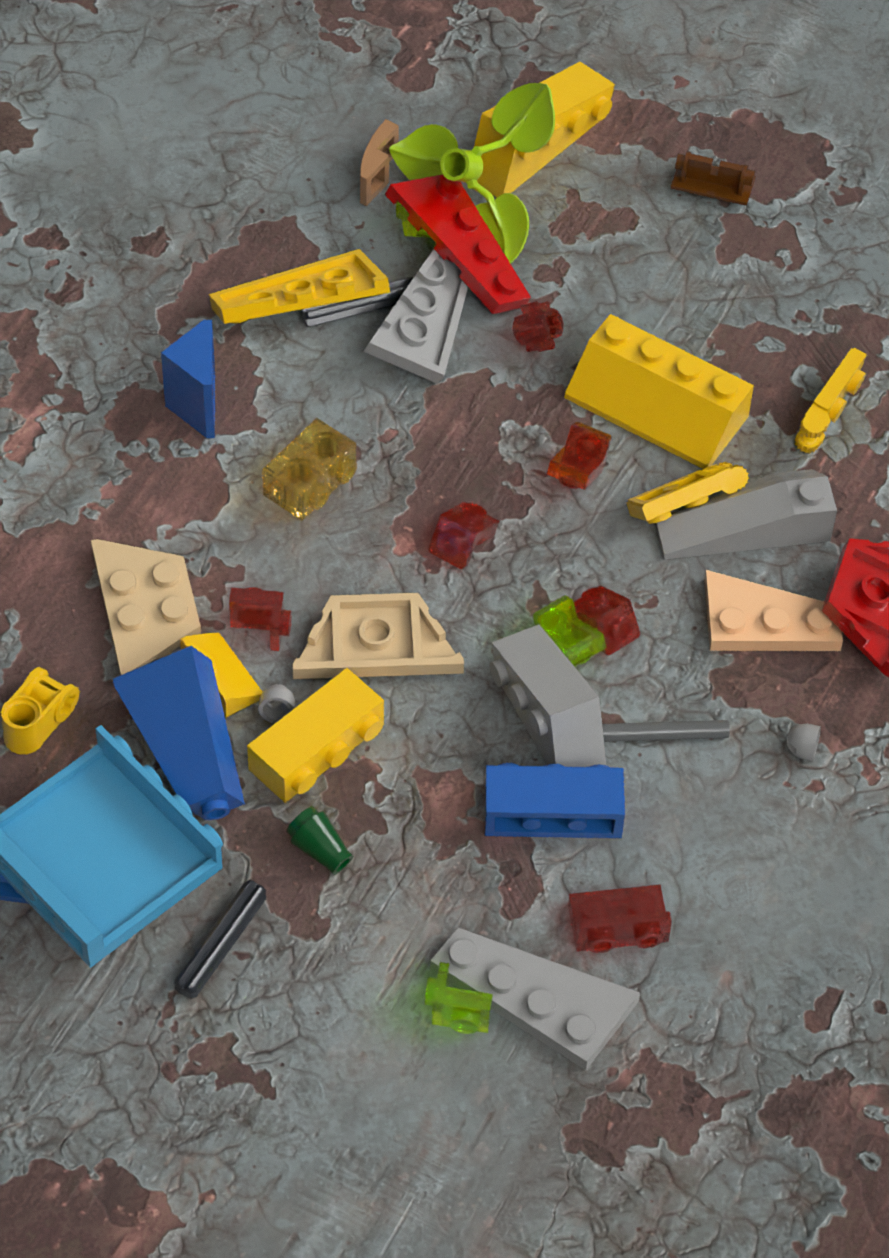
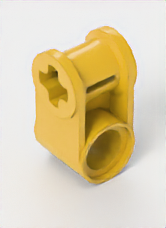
(38, 706)

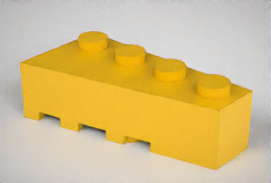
(579, 102)

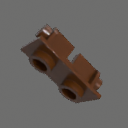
(727, 182)

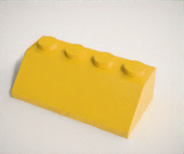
(659, 392)

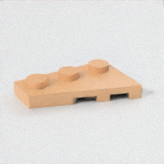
(765, 618)

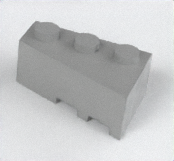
(550, 698)

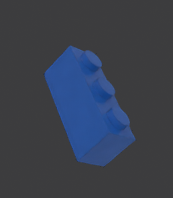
(554, 801)

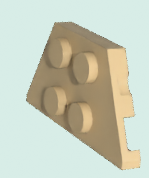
(144, 601)
(377, 638)

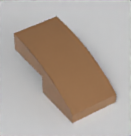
(375, 161)

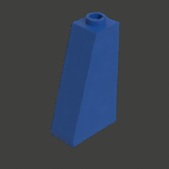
(186, 729)

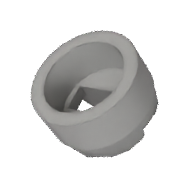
(282, 704)
(804, 741)

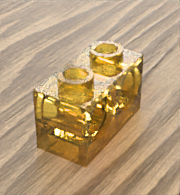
(309, 469)

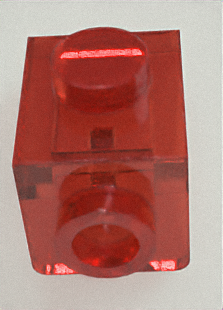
(581, 457)
(460, 532)
(260, 610)
(610, 615)

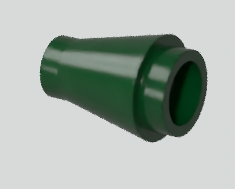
(317, 837)

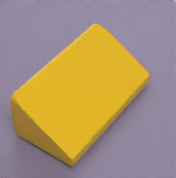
(234, 682)

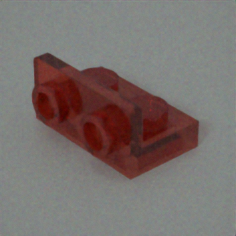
(619, 918)

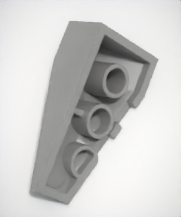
(762, 515)

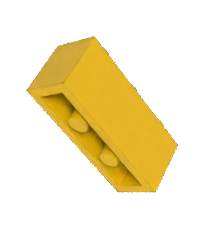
(316, 735)

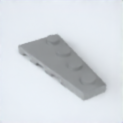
(423, 321)
(546, 999)

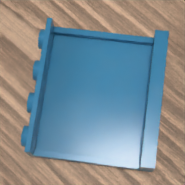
(104, 849)

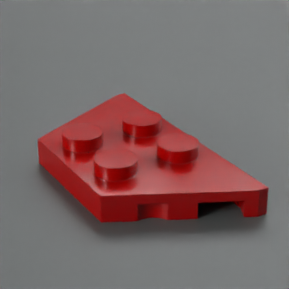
(860, 598)

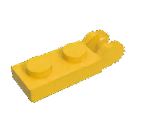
(830, 401)
(687, 491)

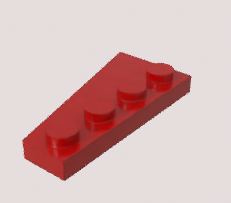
(461, 237)

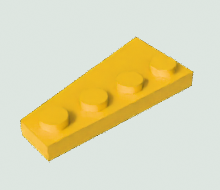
(308, 286)

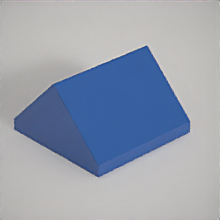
(190, 378)

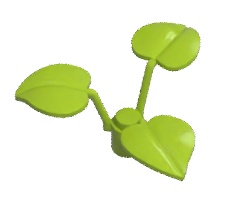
(524, 119)

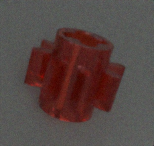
(538, 326)

